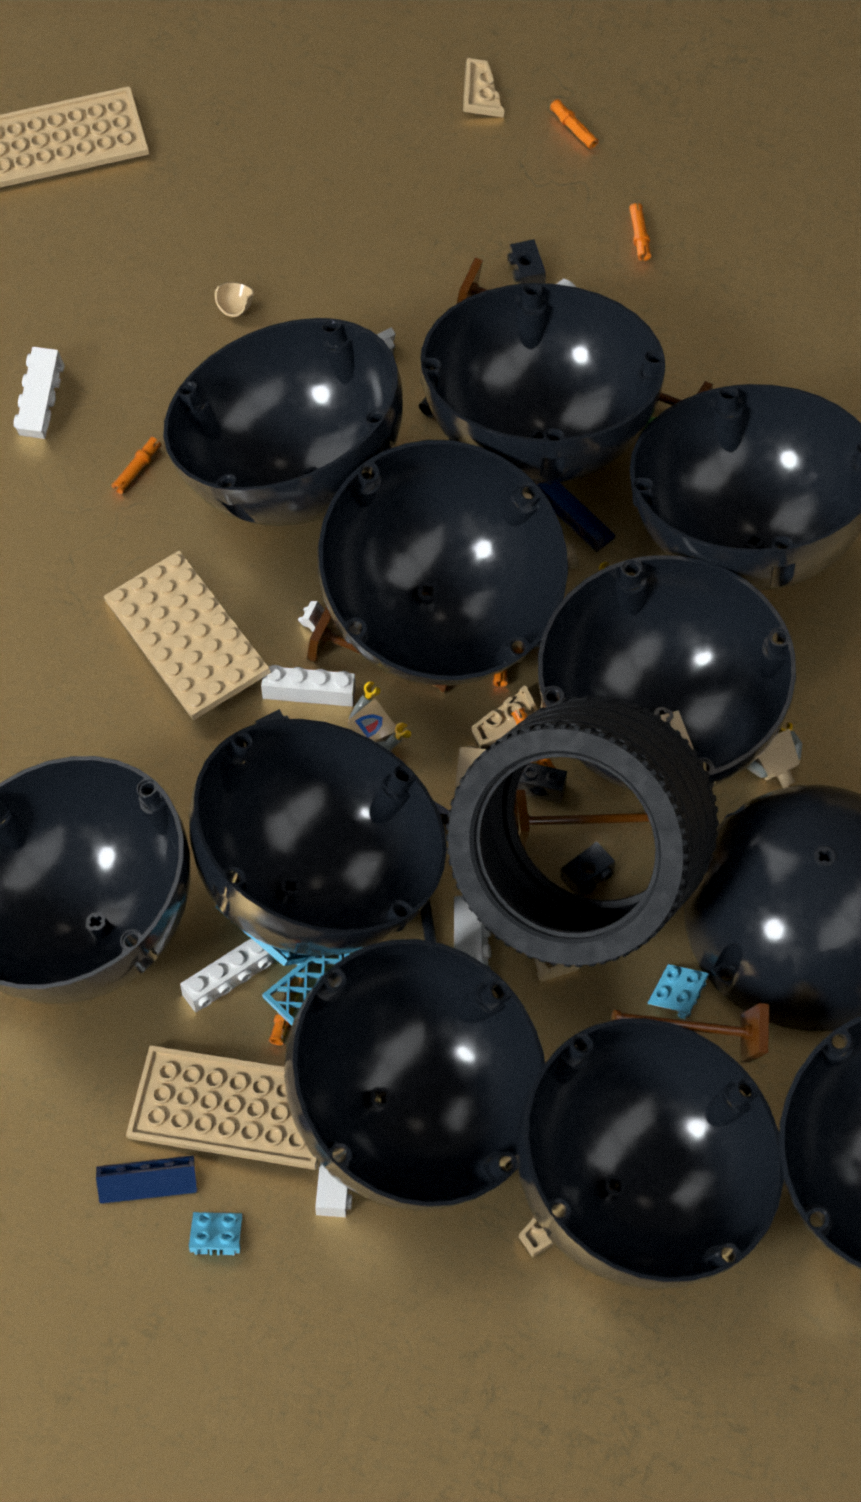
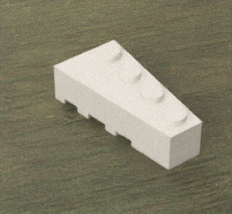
(38, 392)

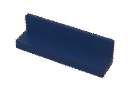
(577, 516)
(146, 1179)

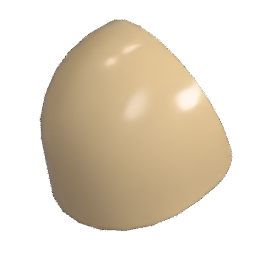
(233, 298)

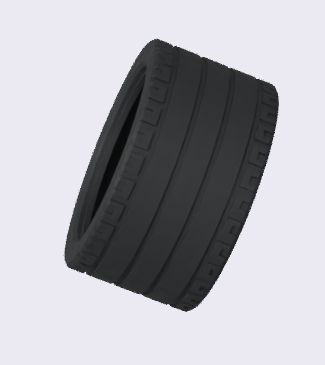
(506, 885)

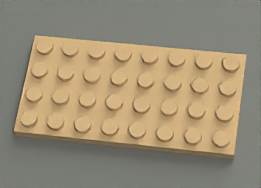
(69, 136)
(186, 635)
(217, 1108)

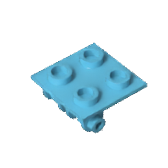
(678, 989)
(215, 1232)

